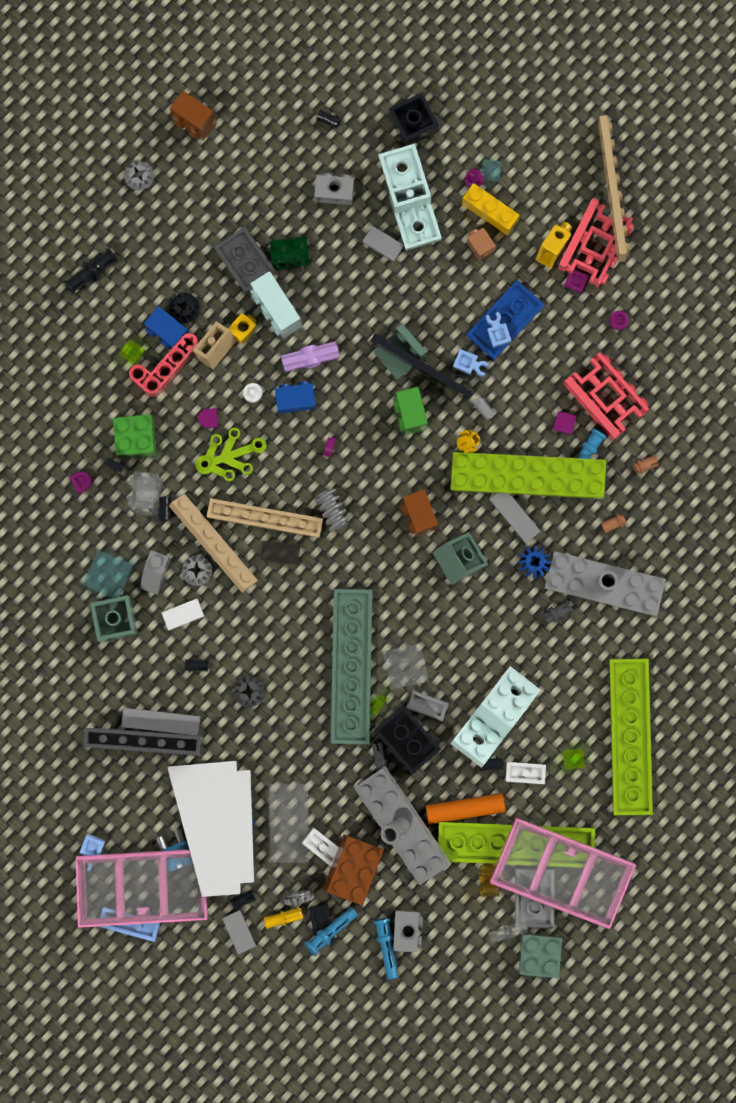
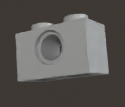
(325, 195)
(402, 942)

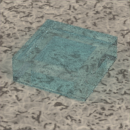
(491, 170)

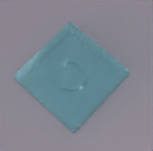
(108, 574)

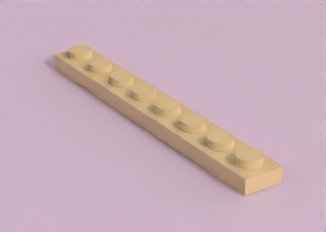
(614, 195)

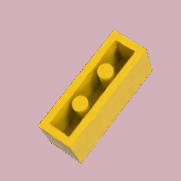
(490, 209)

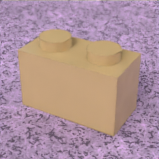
(214, 345)

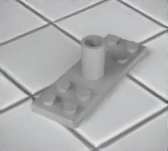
(584, 580)
(402, 826)

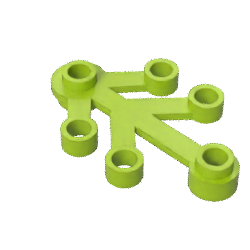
(227, 456)

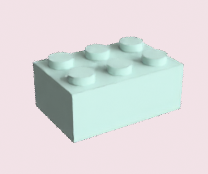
(275, 305)

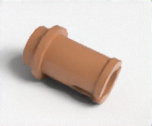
(645, 464)
(613, 523)

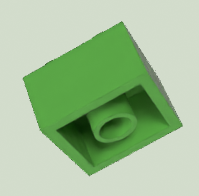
(411, 411)
(134, 436)

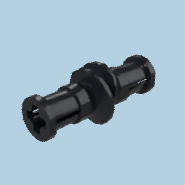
(90, 271)

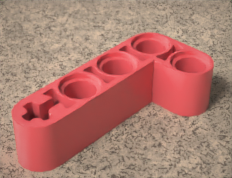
(167, 362)

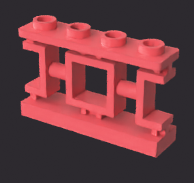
(583, 237)
(593, 406)

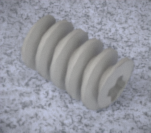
(332, 510)

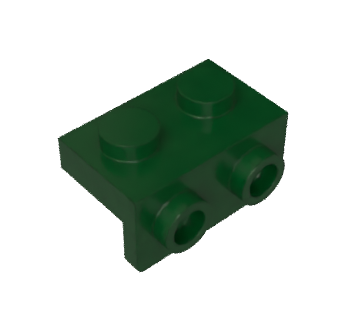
(289, 253)

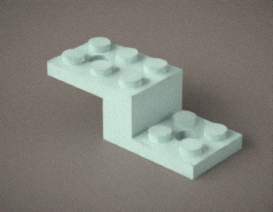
(410, 197)
(495, 716)

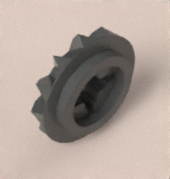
(256, 697)

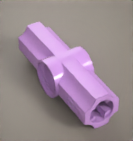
(310, 356)

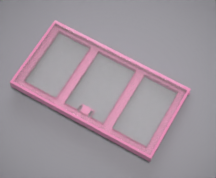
(562, 873)
(138, 889)

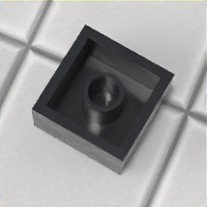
(413, 120)

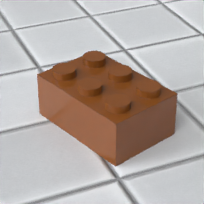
(353, 869)

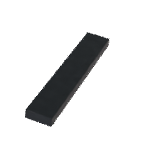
(421, 366)

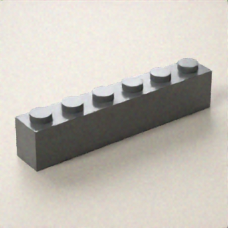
(143, 741)

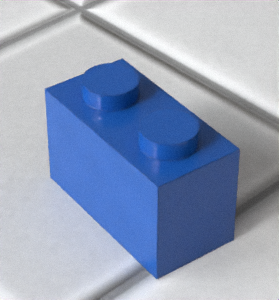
(165, 328)
(295, 398)

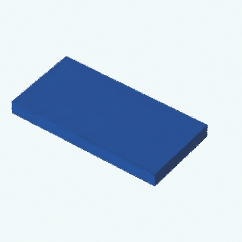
(516, 309)

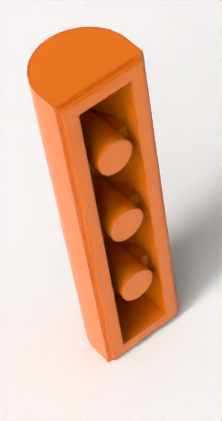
(465, 808)

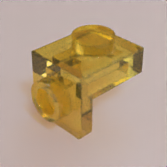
(485, 887)

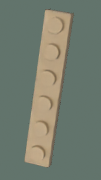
(264, 518)
(213, 543)

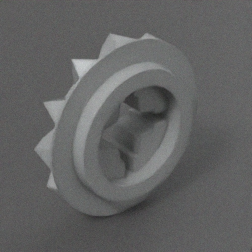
(136, 183)
(203, 577)
(298, 897)

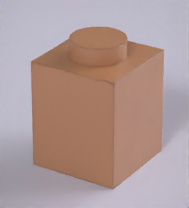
(480, 243)

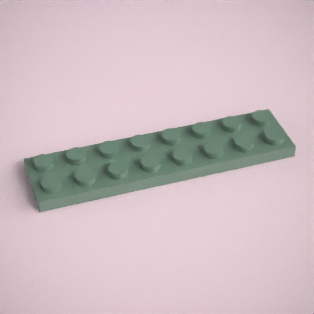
(351, 666)

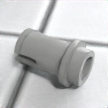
(483, 408)

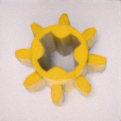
(468, 441)

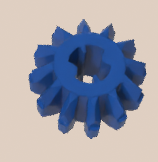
(541, 564)

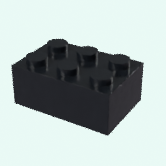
(407, 739)

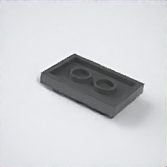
(243, 258)

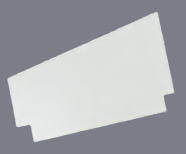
(217, 823)

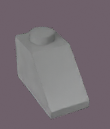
(154, 572)

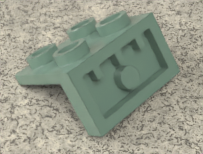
(406, 342)

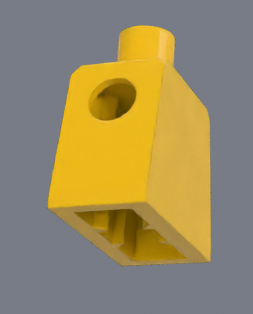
(554, 244)

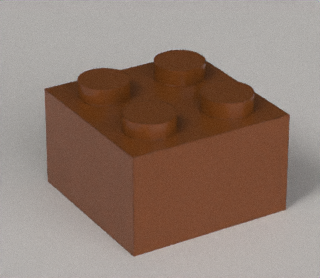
(193, 116)
(420, 513)

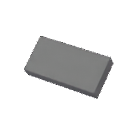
(383, 244)
(427, 705)
(239, 932)

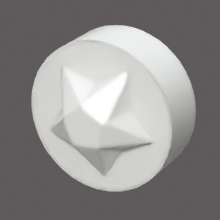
(252, 392)

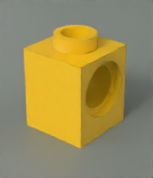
(241, 336)

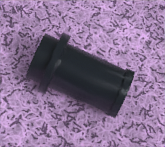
(329, 119)
(164, 509)
(196, 665)
(492, 764)
(242, 899)

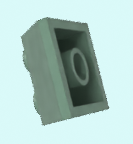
(460, 558)

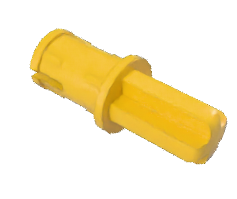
(283, 918)

